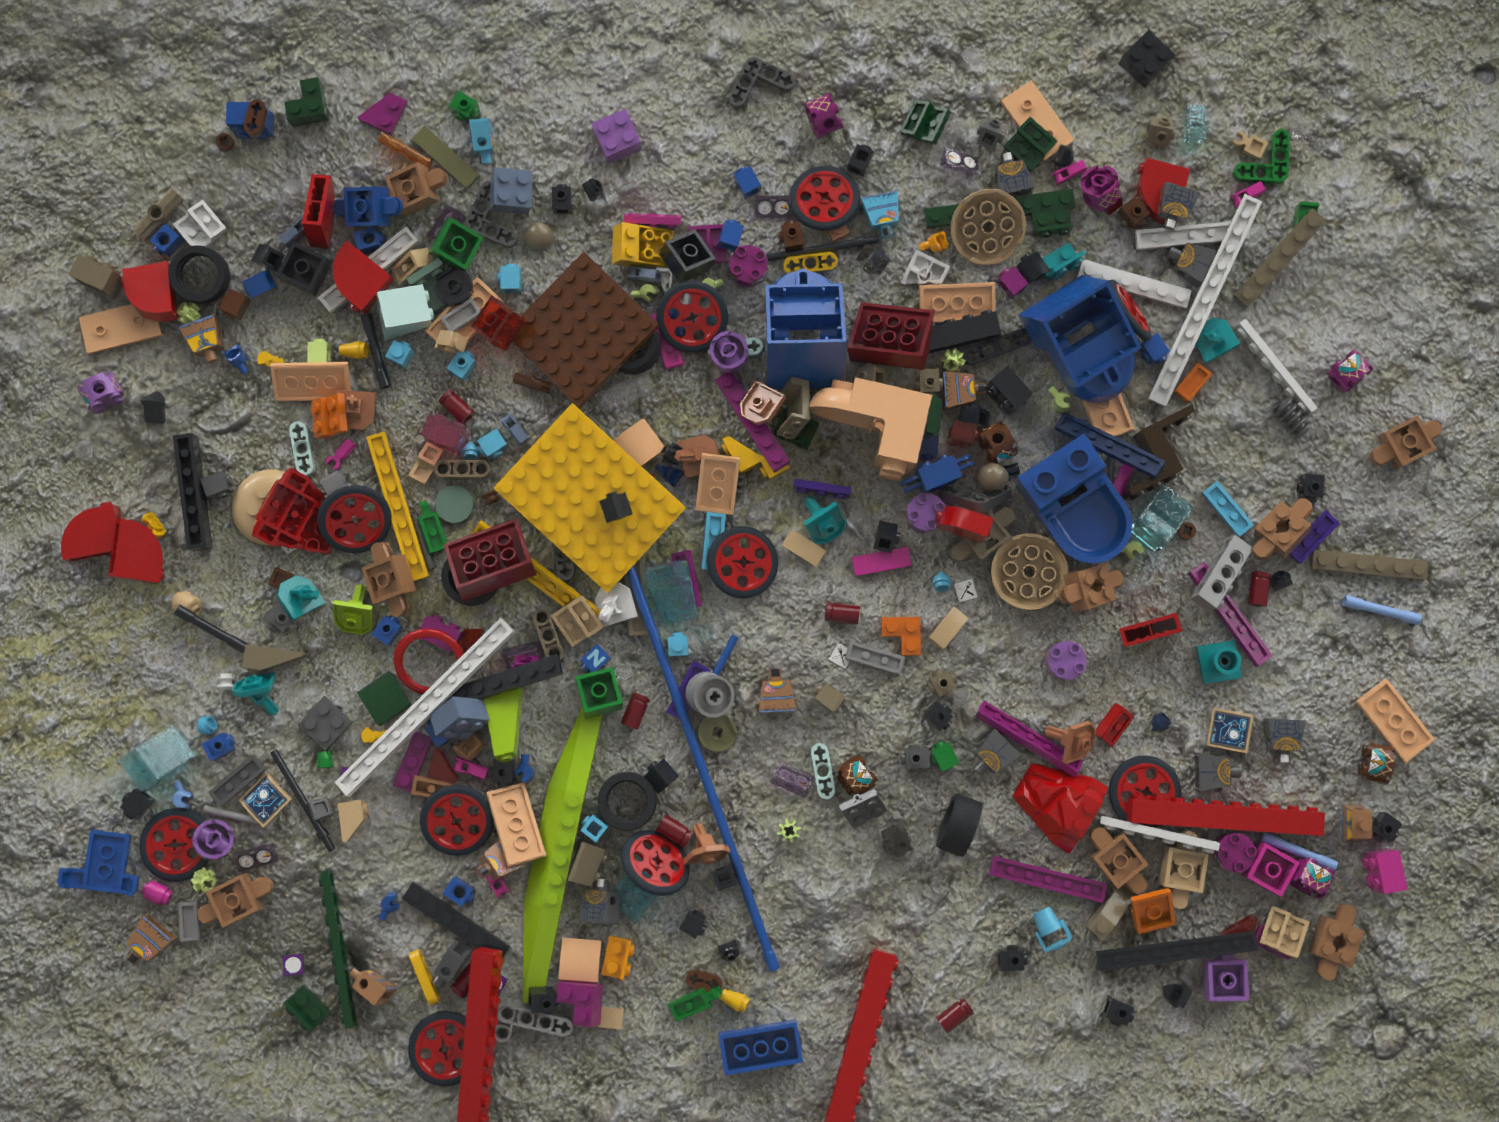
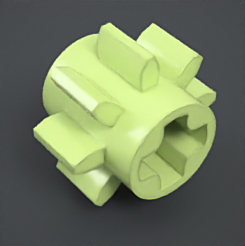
(188, 312)
(953, 360)
(789, 835)
(203, 880)

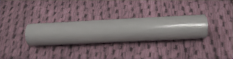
(230, 815)

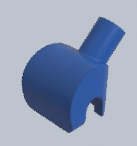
(237, 358)
(528, 771)
(387, 905)

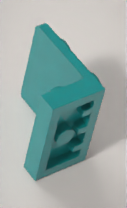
(1062, 261)

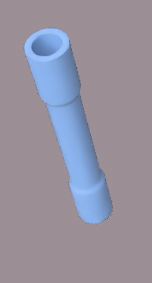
(1360, 604)
(1278, 842)

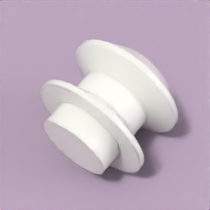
(225, 681)

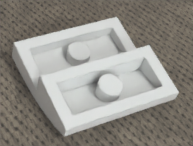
(200, 226)

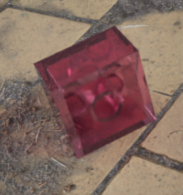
(444, 433)

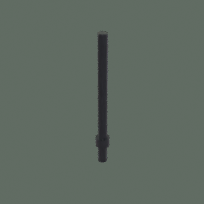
(859, 242)
(322, 833)

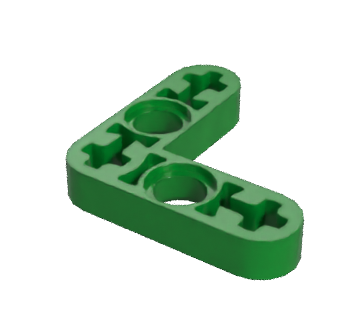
(1269, 169)

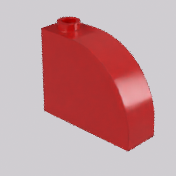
(1151, 179)
(319, 211)
(359, 278)
(151, 291)
(964, 523)
(90, 533)
(135, 553)
(1151, 629)

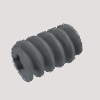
(1292, 418)

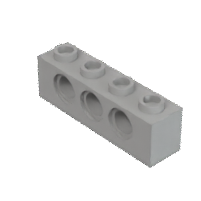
(1204, 594)

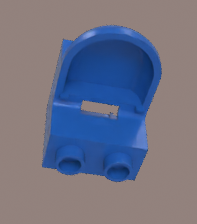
(805, 303)
(1100, 362)
(1092, 525)

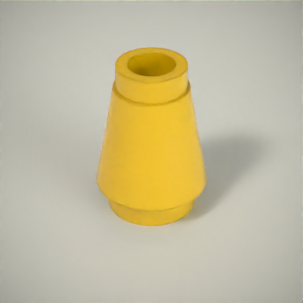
(355, 350)
(735, 1000)

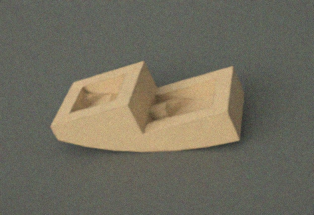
(425, 464)
(803, 548)
(948, 628)
(611, 1018)

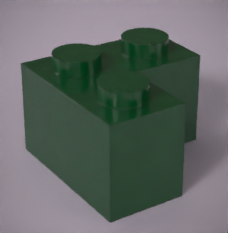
(311, 107)

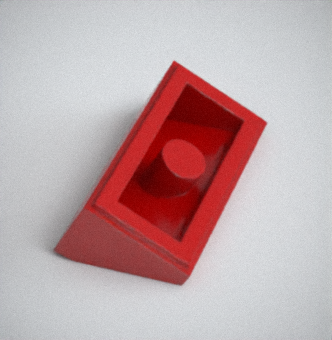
(1113, 724)

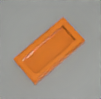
(1192, 382)

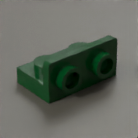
(1051, 222)
(804, 437)
(306, 1008)

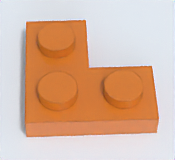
(908, 629)

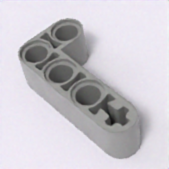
(534, 1024)

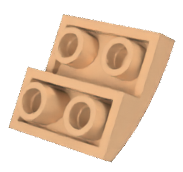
(640, 442)
(580, 960)

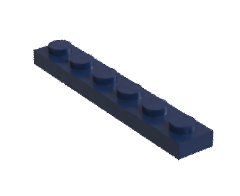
(1111, 445)

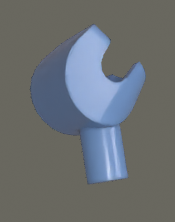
(181, 795)

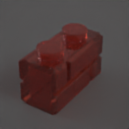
(962, 434)

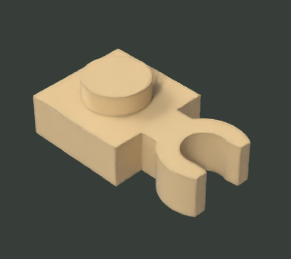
(1252, 146)

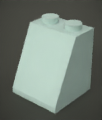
(403, 310)

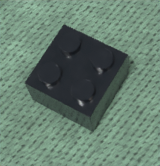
(1146, 58)
(687, 256)
(304, 269)
(1008, 390)

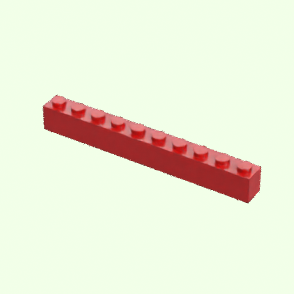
(1225, 816)
(480, 1035)
(861, 1036)

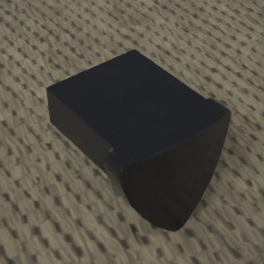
(154, 408)
(1177, 994)

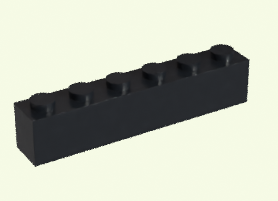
(192, 492)

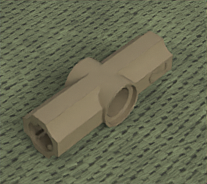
(166, 205)

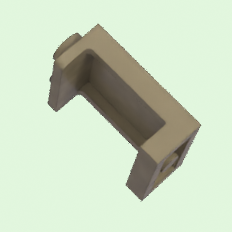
(797, 407)

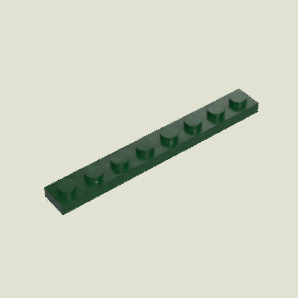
(1030, 203)
(338, 957)

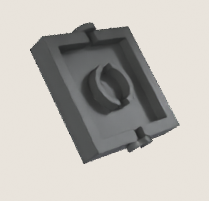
(325, 723)
(864, 809)

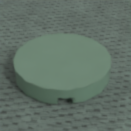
(454, 504)

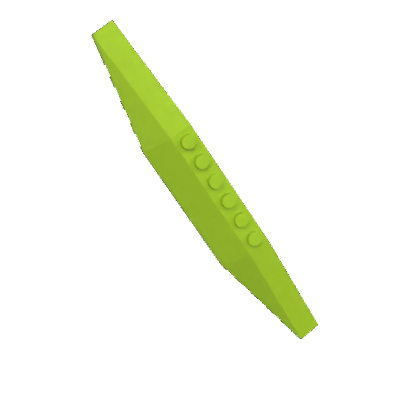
(558, 833)

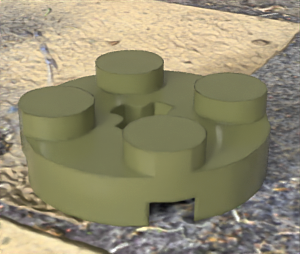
(713, 742)

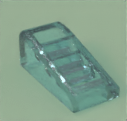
(1195, 137)

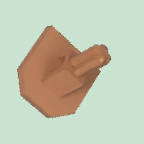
(761, 403)
(359, 408)
(692, 453)
(1076, 739)
(706, 850)

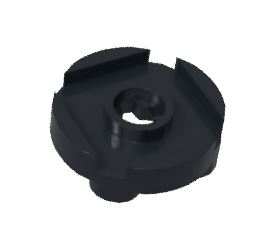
(463, 291)

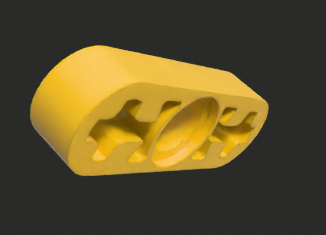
(816, 268)
(424, 977)

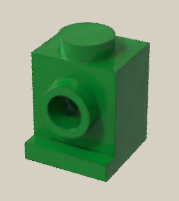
(1302, 209)

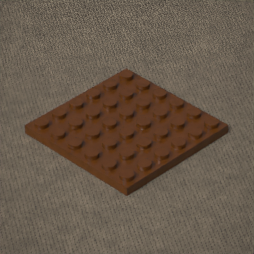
(583, 330)

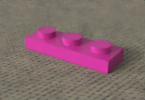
(653, 220)

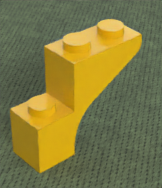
(750, 459)

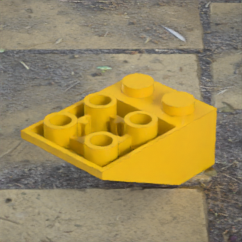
(639, 245)

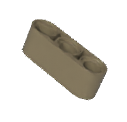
(454, 465)
(549, 625)

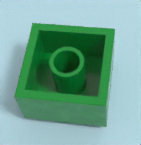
(455, 244)
(599, 693)

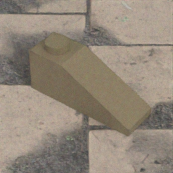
(265, 658)
(1109, 912)

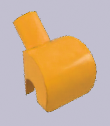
(936, 242)

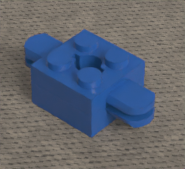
(367, 206)
(938, 474)

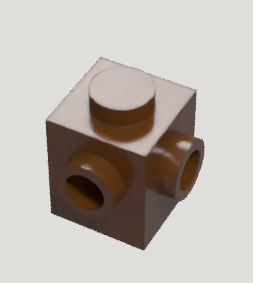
(1134, 213)
(791, 236)
(233, 304)

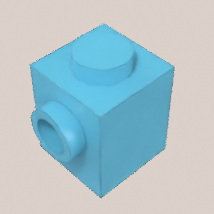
(510, 278)
(400, 353)
(462, 365)
(492, 445)
(678, 645)
(594, 827)

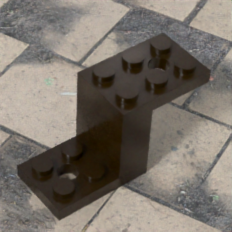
(1156, 443)

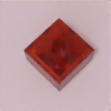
(498, 323)

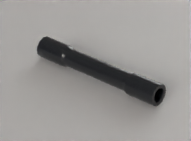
(381, 371)
(190, 617)

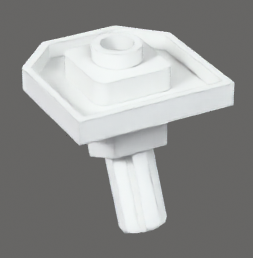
(615, 605)

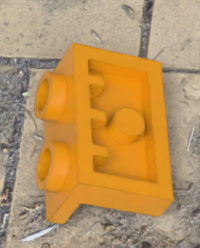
(617, 957)

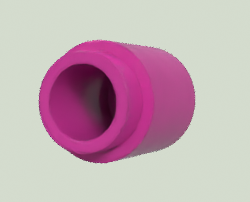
(156, 893)

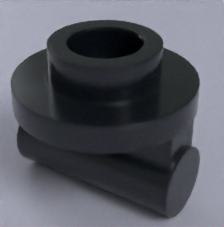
(1064, 156)
(593, 189)
(1281, 580)
(729, 951)

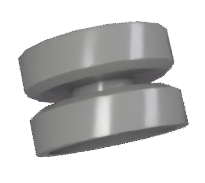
(709, 694)

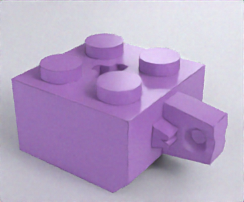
(1234, 988)

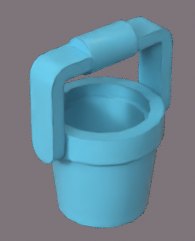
(1047, 923)

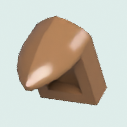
(469, 747)

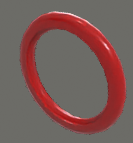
(407, 640)

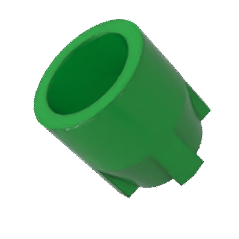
(324, 759)

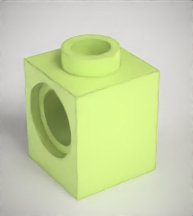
(319, 351)

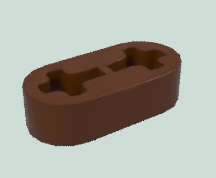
(259, 119)
(703, 975)

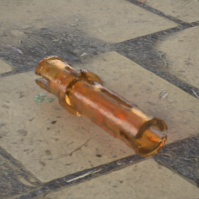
(399, 147)

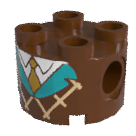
(997, 443)
(1377, 763)
(855, 777)

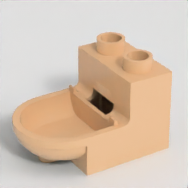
(889, 410)

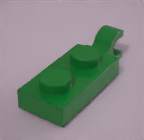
(432, 528)
(693, 1002)

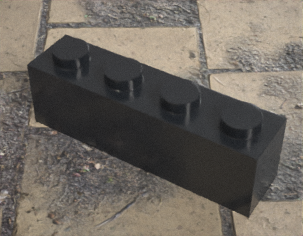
(964, 331)

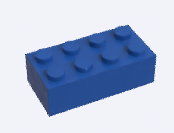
(760, 1047)

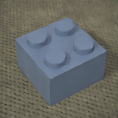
(511, 190)
(459, 717)

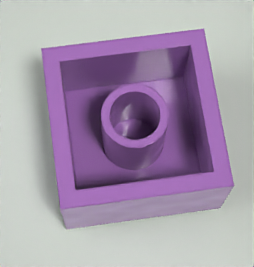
(616, 136)

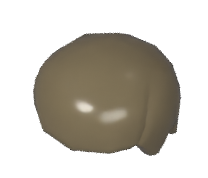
(538, 236)
(992, 477)

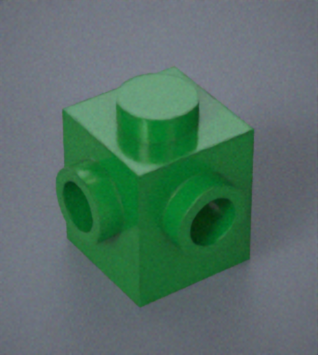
(464, 107)
(943, 756)

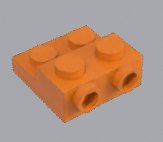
(329, 416)
(1153, 911)

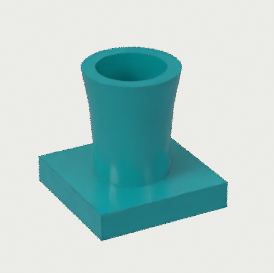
(1210, 663)

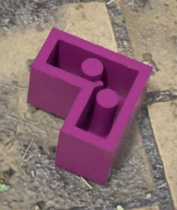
(586, 1001)

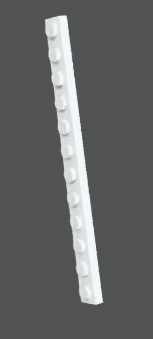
(1205, 300)
(424, 707)

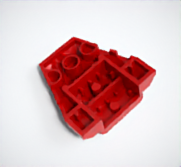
(291, 514)
(1059, 803)

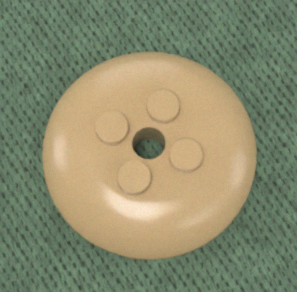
(998, 241)
(250, 498)
(1047, 566)

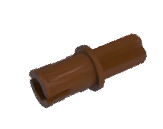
(532, 382)

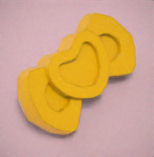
(266, 358)
(154, 524)
(371, 736)

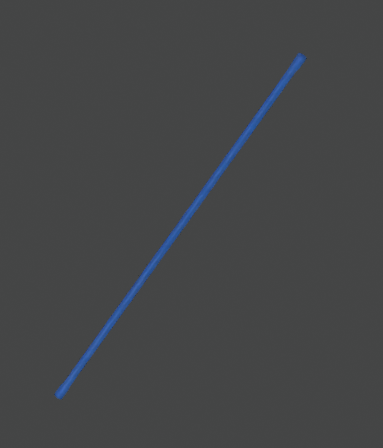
(768, 952)

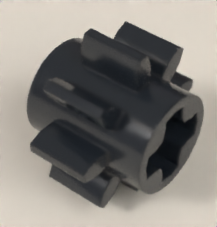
(668, 453)

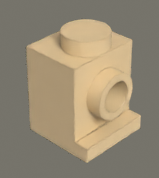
(450, 342)

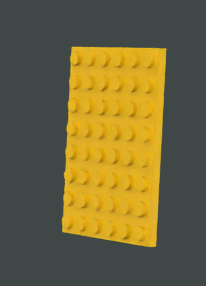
(560, 492)

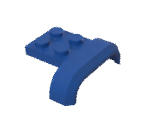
(104, 866)

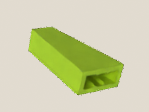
(504, 723)

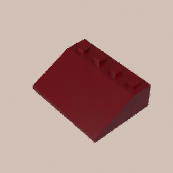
(891, 335)
(489, 560)

